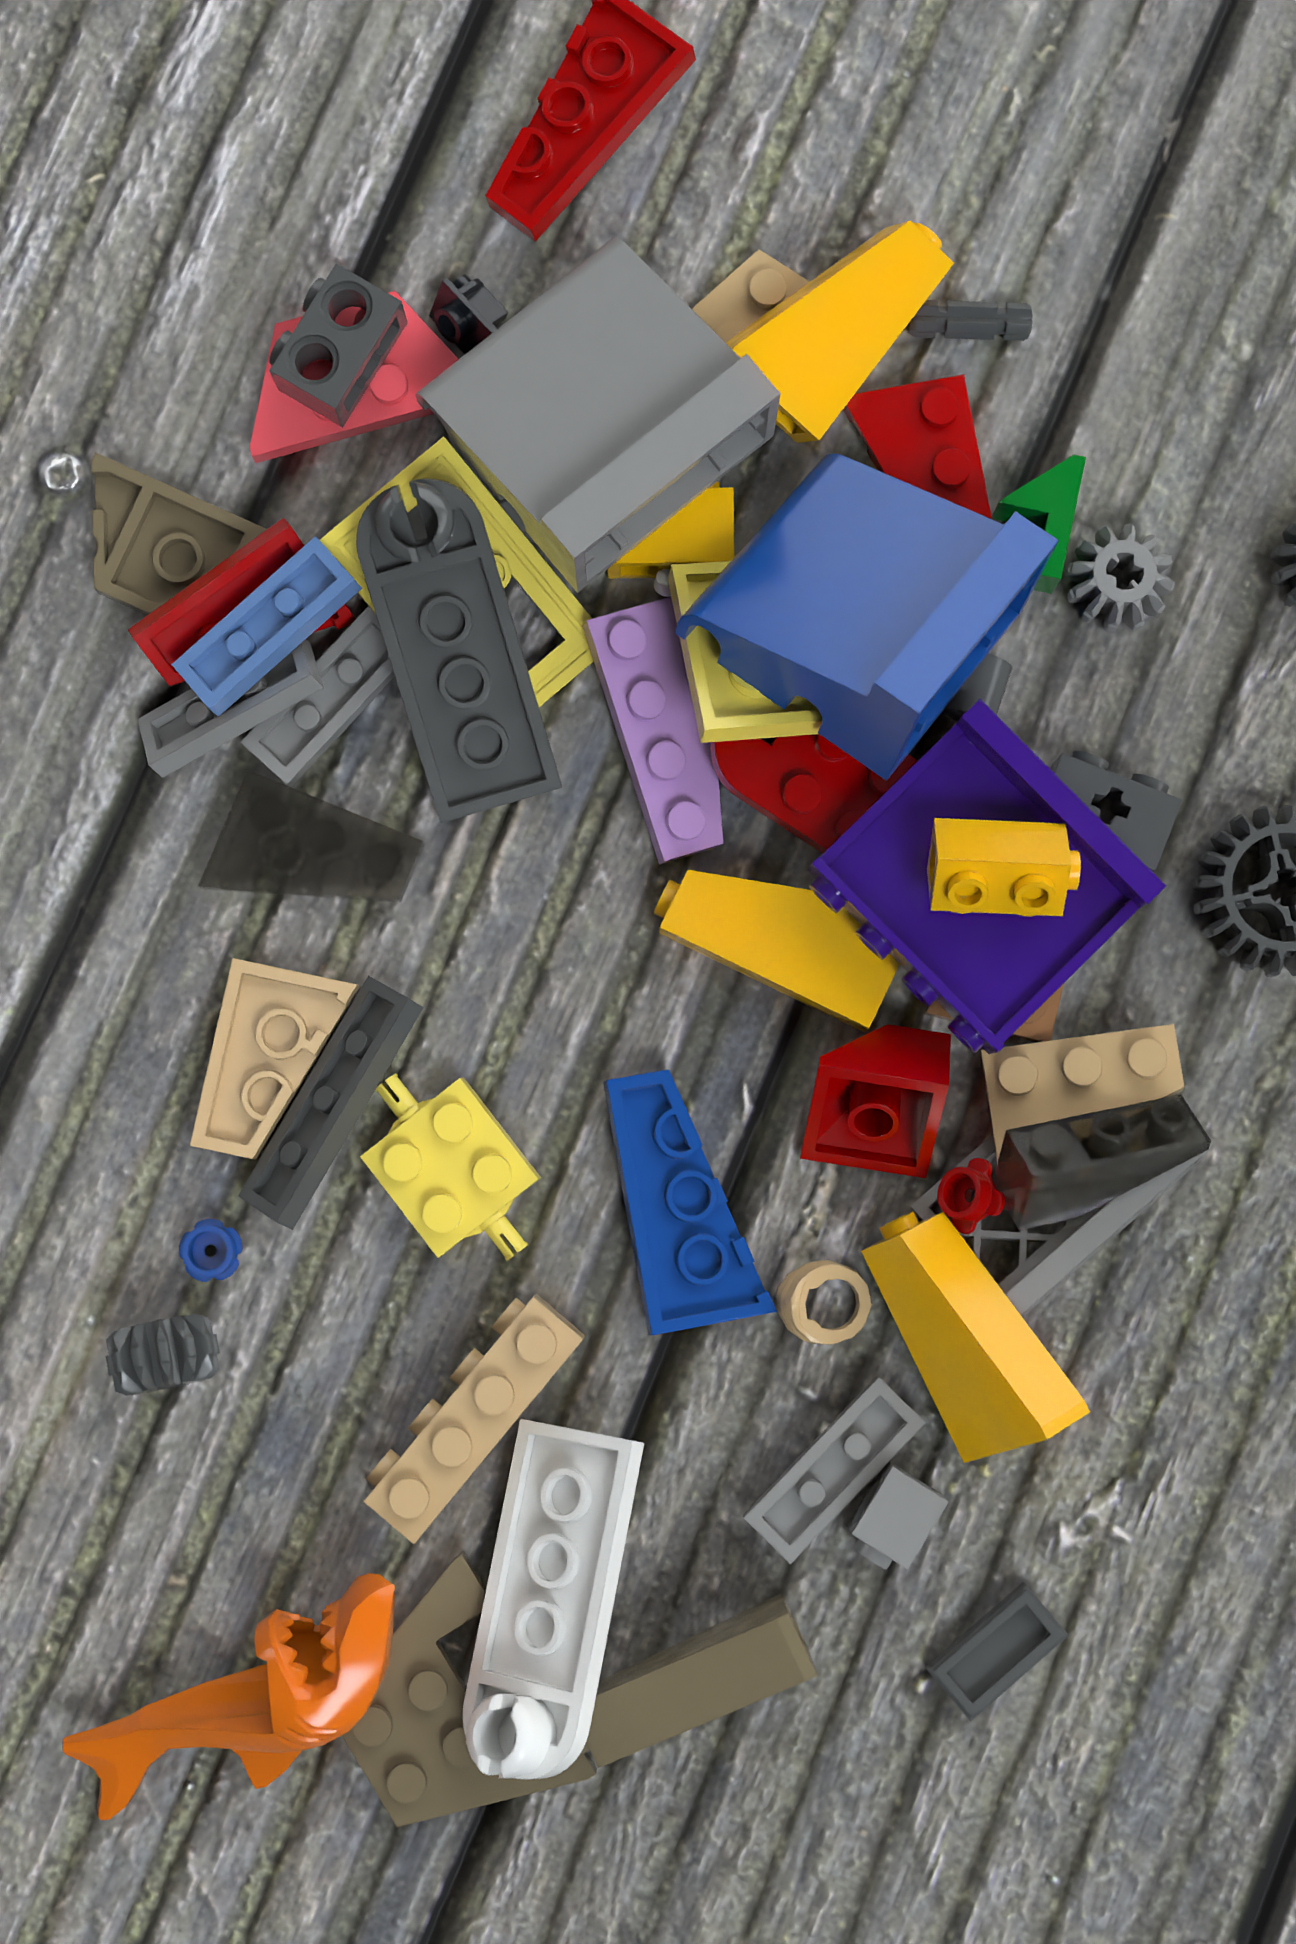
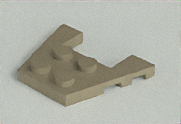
(414, 1729)

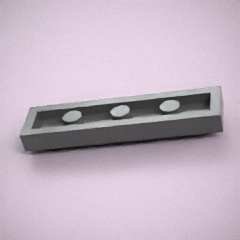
(330, 1102)

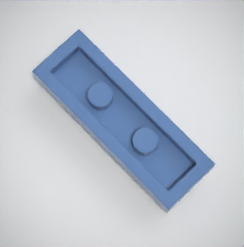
(266, 626)

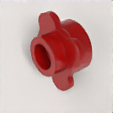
(956, 1190)

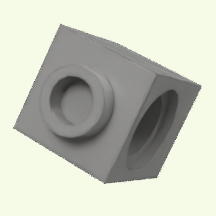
(895, 1517)

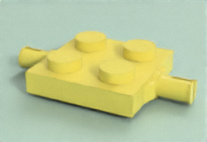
(450, 1167)

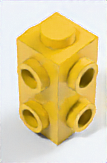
(1001, 867)

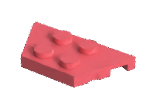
(414, 361)

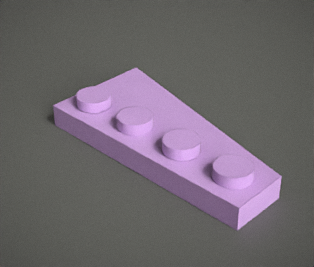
(657, 727)

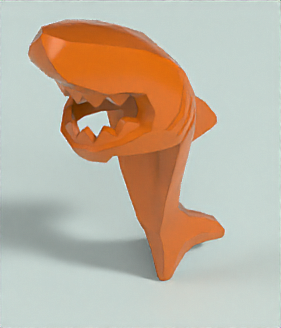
(305, 1696)

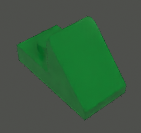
(1051, 505)

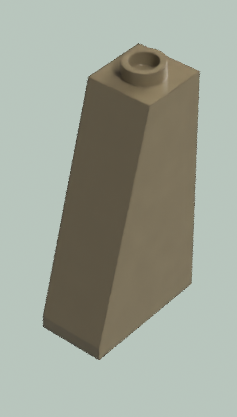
(699, 1681)

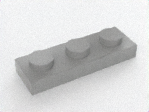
(352, 677)
(189, 729)
(833, 1469)

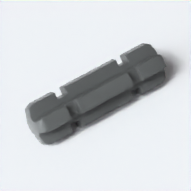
(972, 320)

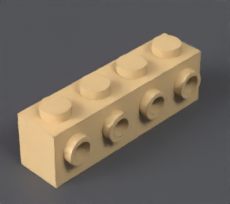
(475, 1417)

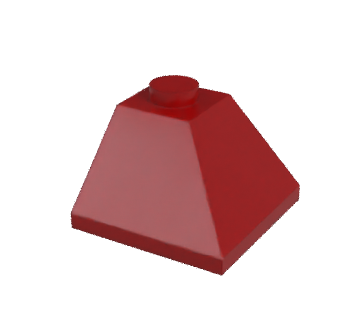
(880, 1101)

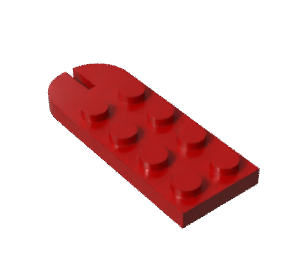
(802, 783)

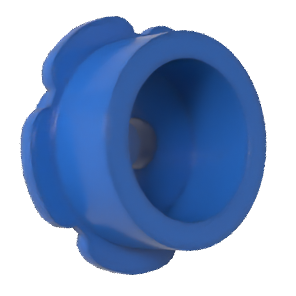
(193, 1248)

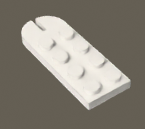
(549, 1600)

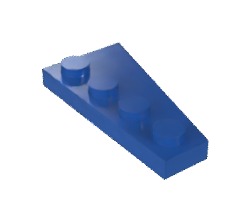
(681, 1231)

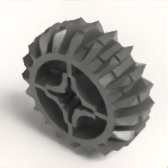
(1226, 904)

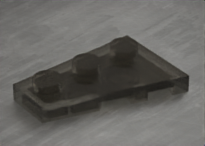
(307, 847)

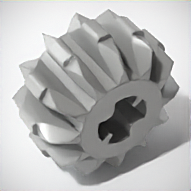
(1138, 569)

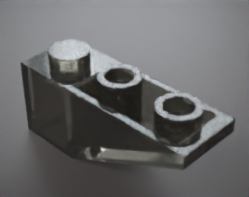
(1088, 1159)

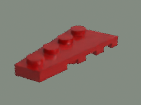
(602, 91)

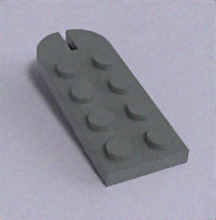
(454, 650)

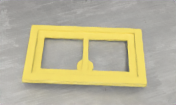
(512, 554)

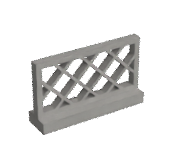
(1071, 1245)

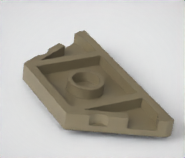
(155, 536)

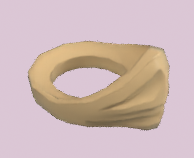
(792, 1296)

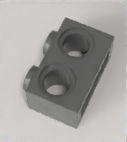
(353, 350)

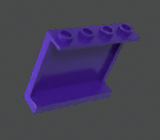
(978, 966)

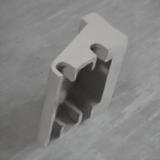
(602, 410)

